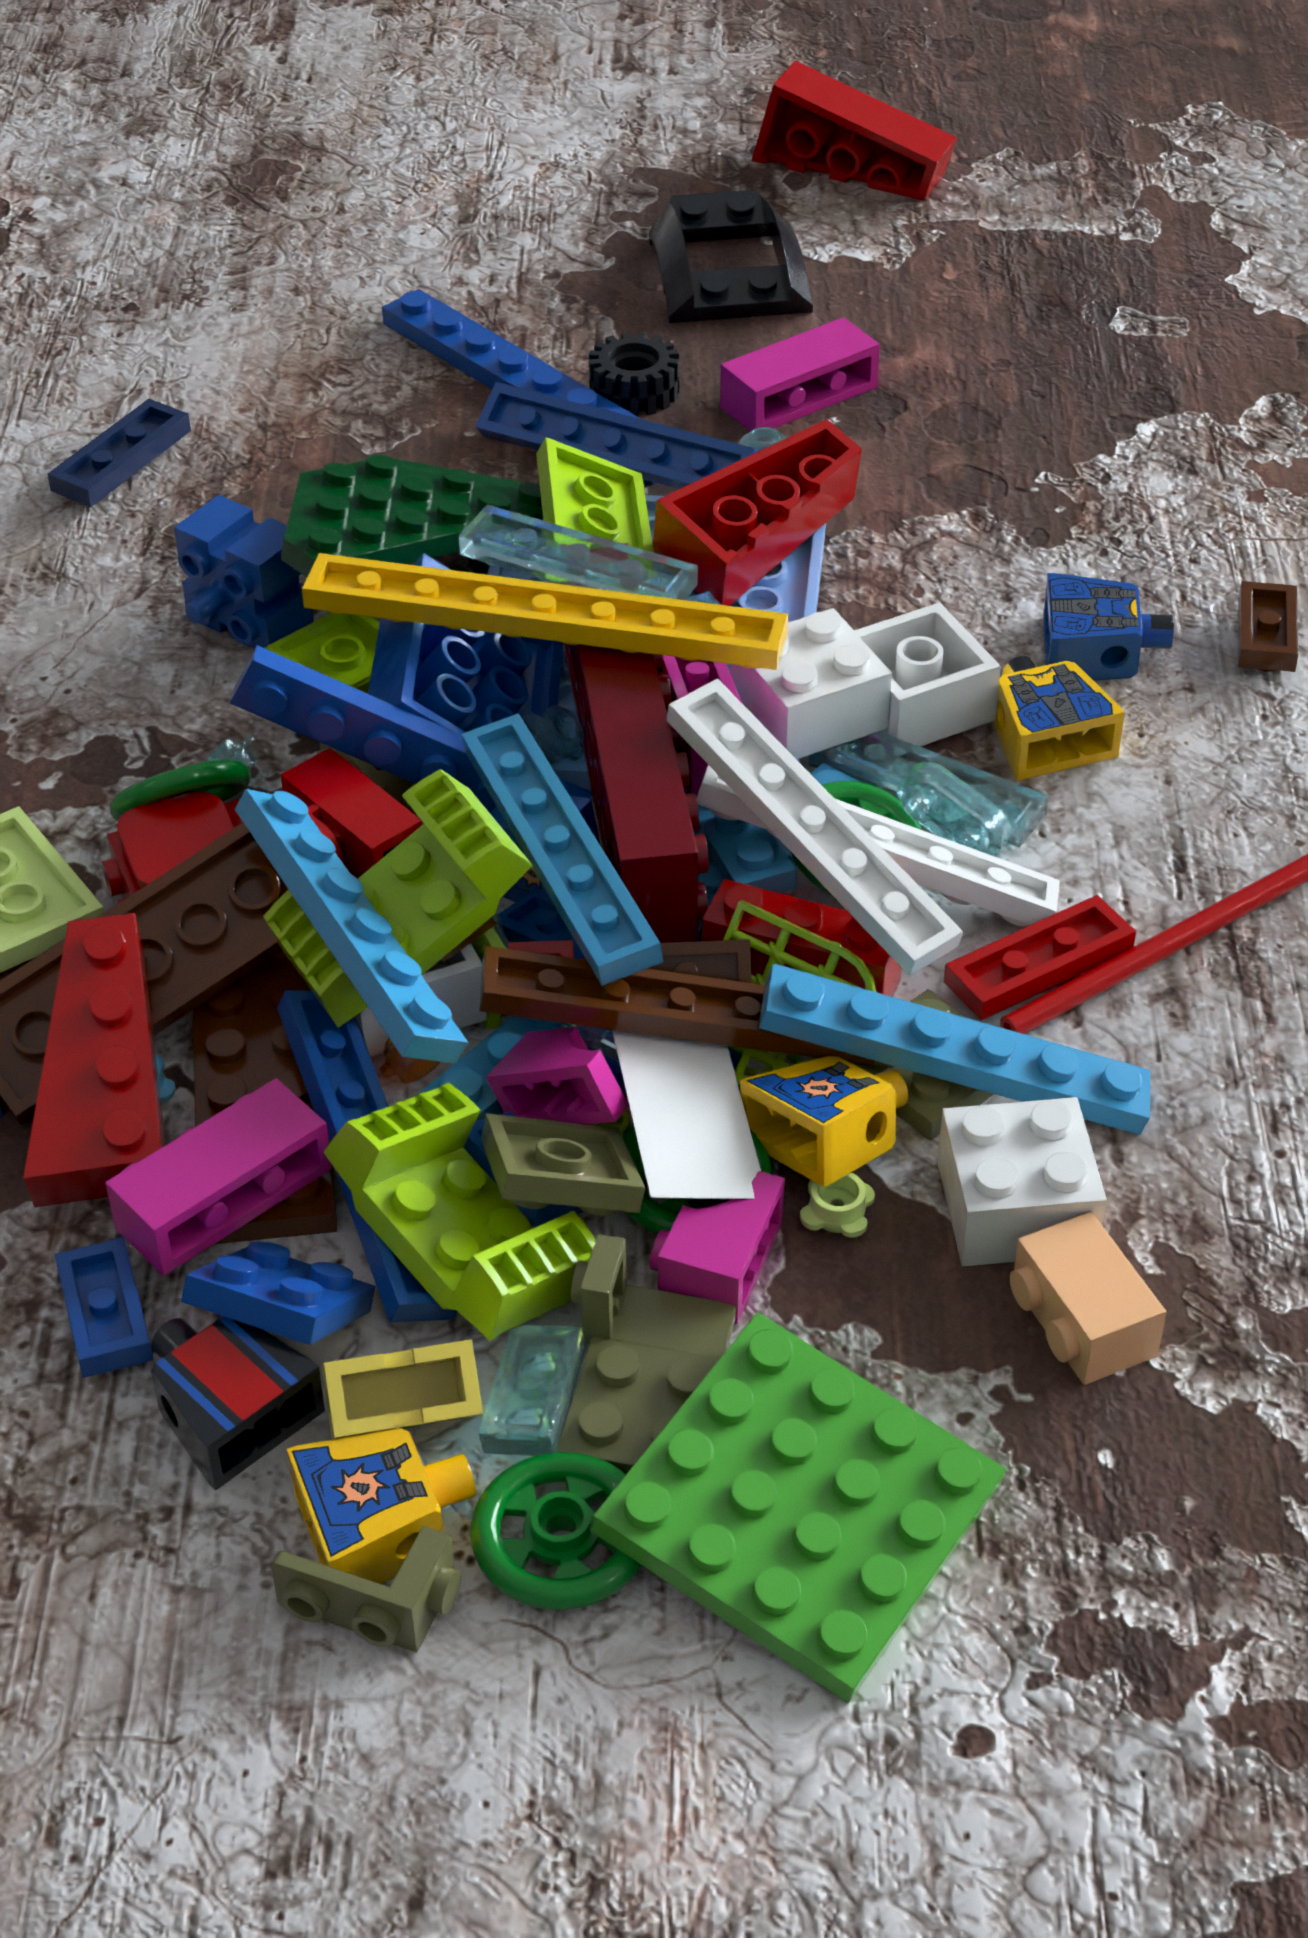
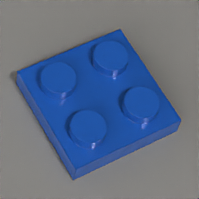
(279, 1292)

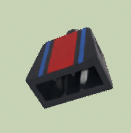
(231, 1393)

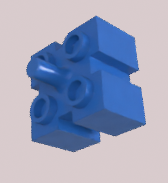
(239, 574)

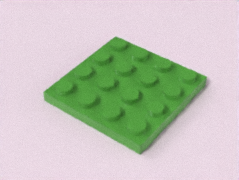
(799, 1505)

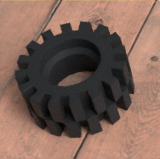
(635, 372)

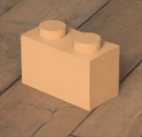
(1087, 1298)

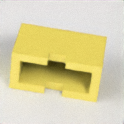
(401, 1389)

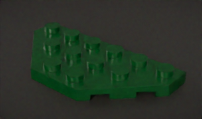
(392, 510)

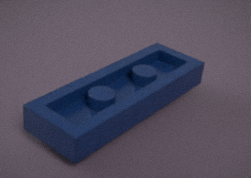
(119, 452)

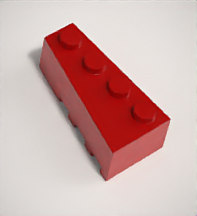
(850, 135)
(757, 509)
(99, 1067)

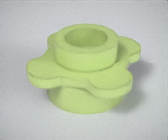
(838, 1206)

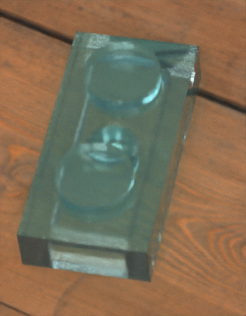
(532, 1390)

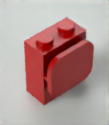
(350, 809)
(163, 835)

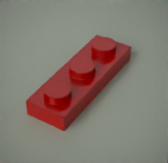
(1038, 957)

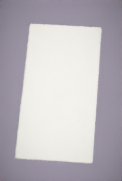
(687, 1117)

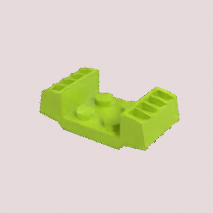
(428, 888)
(449, 1216)

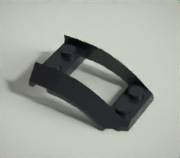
(734, 291)

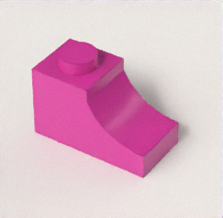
(557, 1080)
(721, 1247)

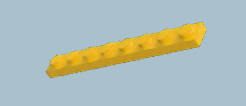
(547, 611)

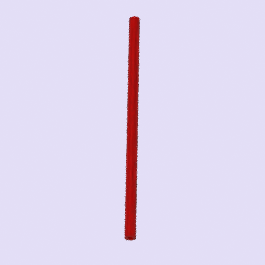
(1156, 948)

